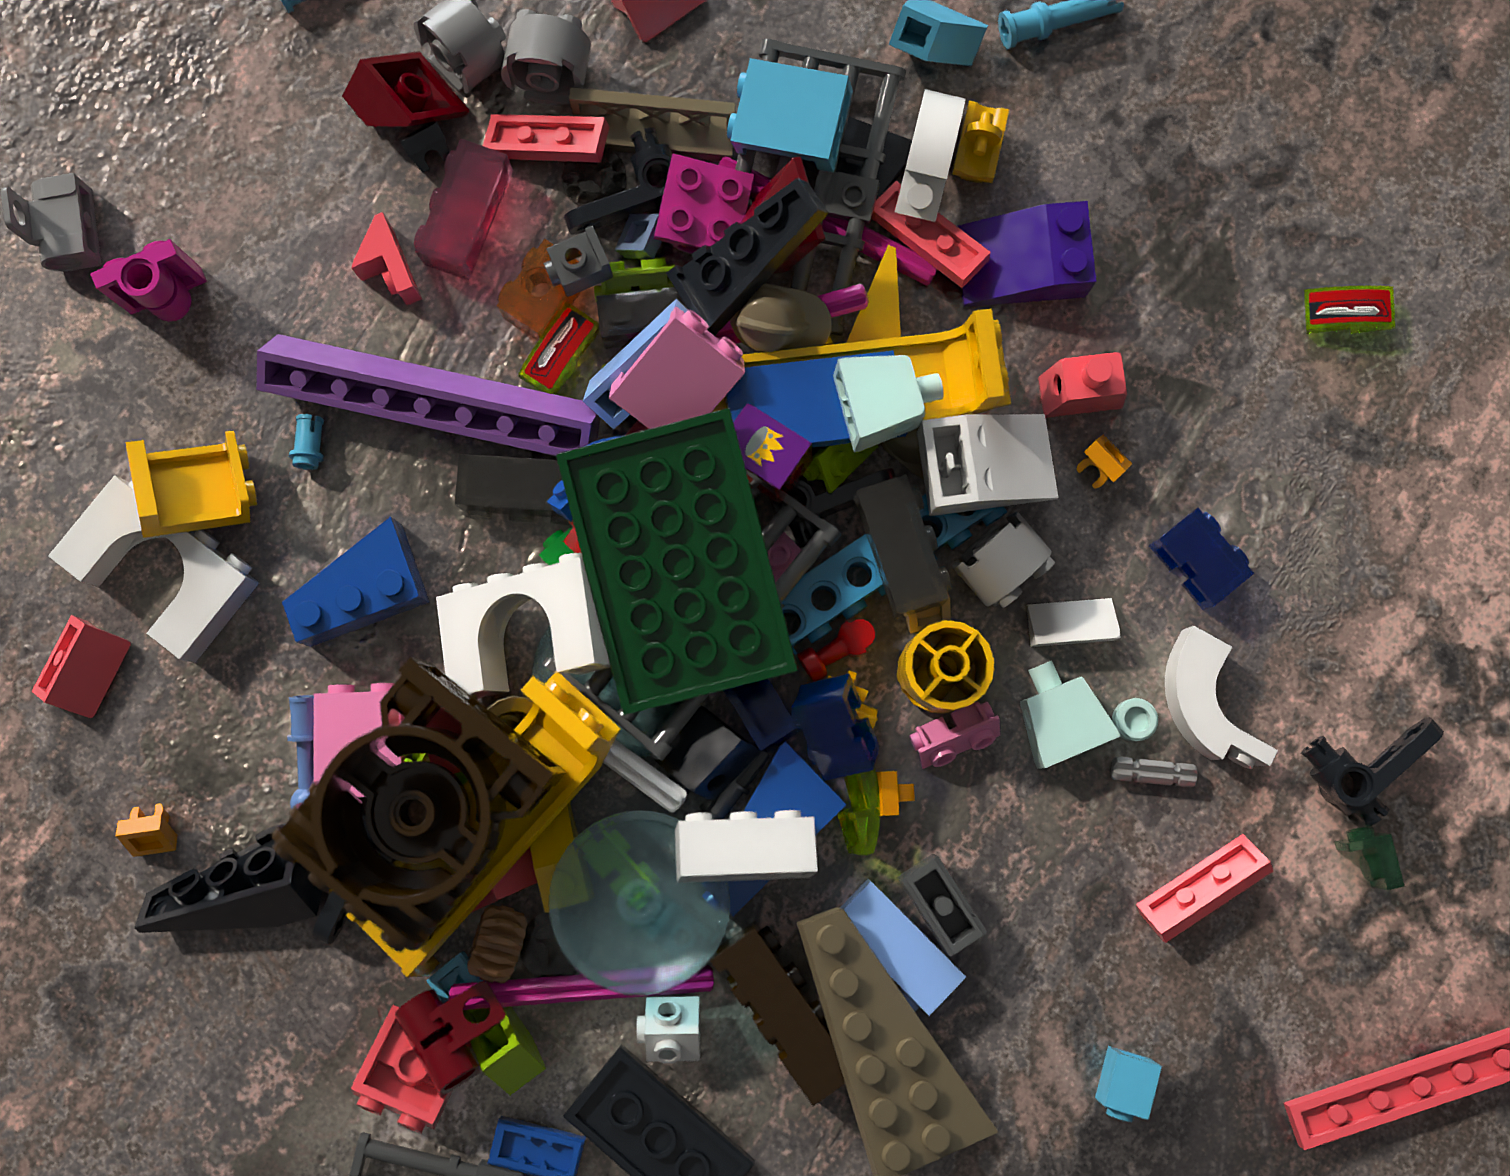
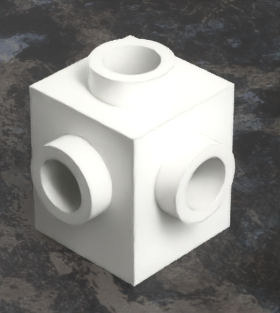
(671, 1029)

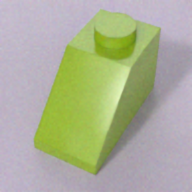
(506, 1051)

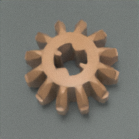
(497, 944)

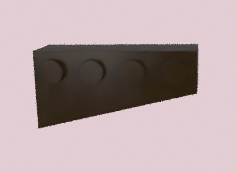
(781, 1009)

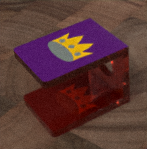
(772, 452)

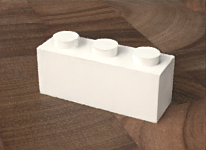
(745, 847)

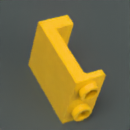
(191, 487)

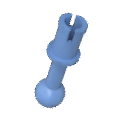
(303, 734)

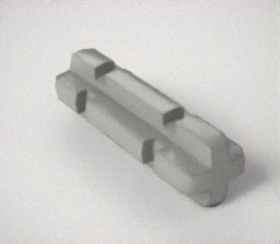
(1154, 772)

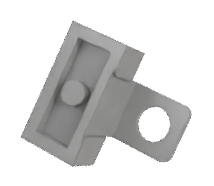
(57, 221)

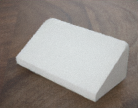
(1072, 622)

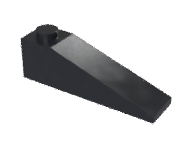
(236, 893)

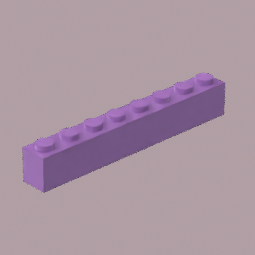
(424, 396)

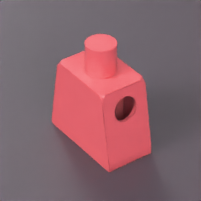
(1087, 385)

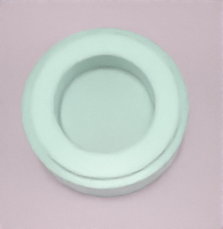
(1135, 719)

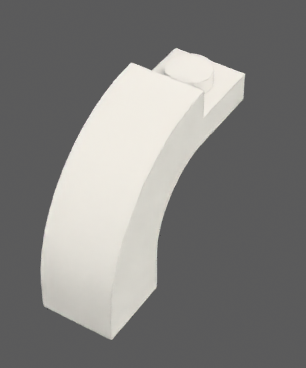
(930, 155)
(1194, 706)

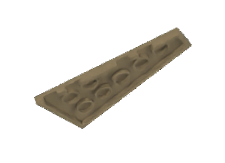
(896, 1075)

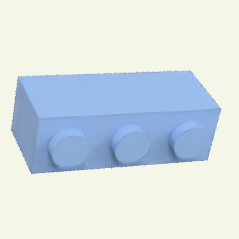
(599, 386)
(902, 949)

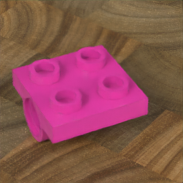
(700, 203)
(151, 280)

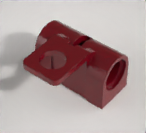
(441, 1033)

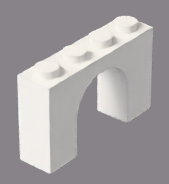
(211, 583)
(477, 615)

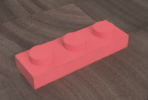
(548, 137)
(936, 242)
(1204, 888)

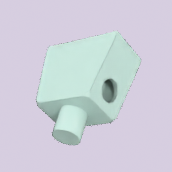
(882, 397)
(1063, 717)

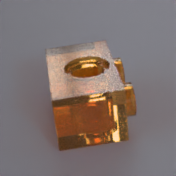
(530, 312)

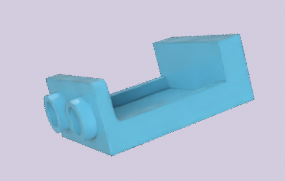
(790, 112)

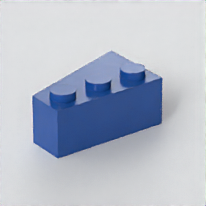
(358, 588)

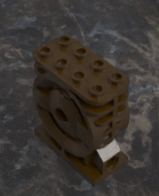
(329, 829)

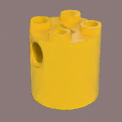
(956, 650)

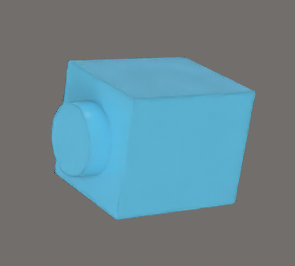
(1127, 1084)

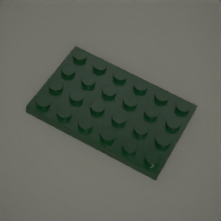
(676, 561)

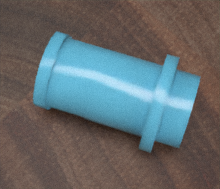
(307, 442)

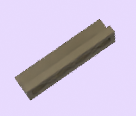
(687, 125)

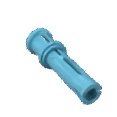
(1042, 19)

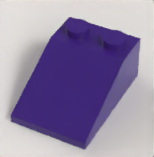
(1033, 255)

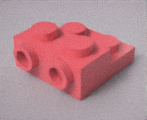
(397, 1081)

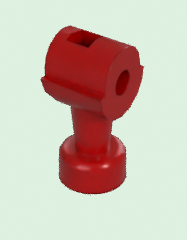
(851, 641)

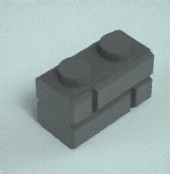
(941, 905)

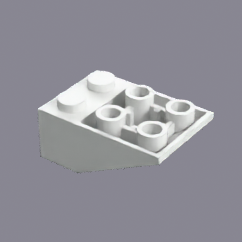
(985, 462)

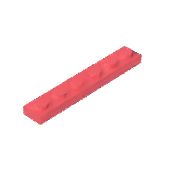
(1400, 1090)

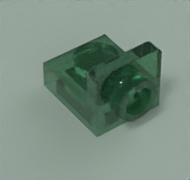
(1379, 857)

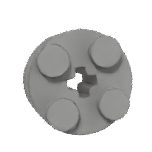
(462, 42)
(546, 56)
(1004, 561)

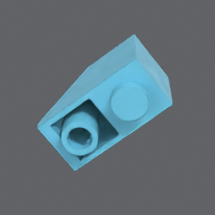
(937, 33)

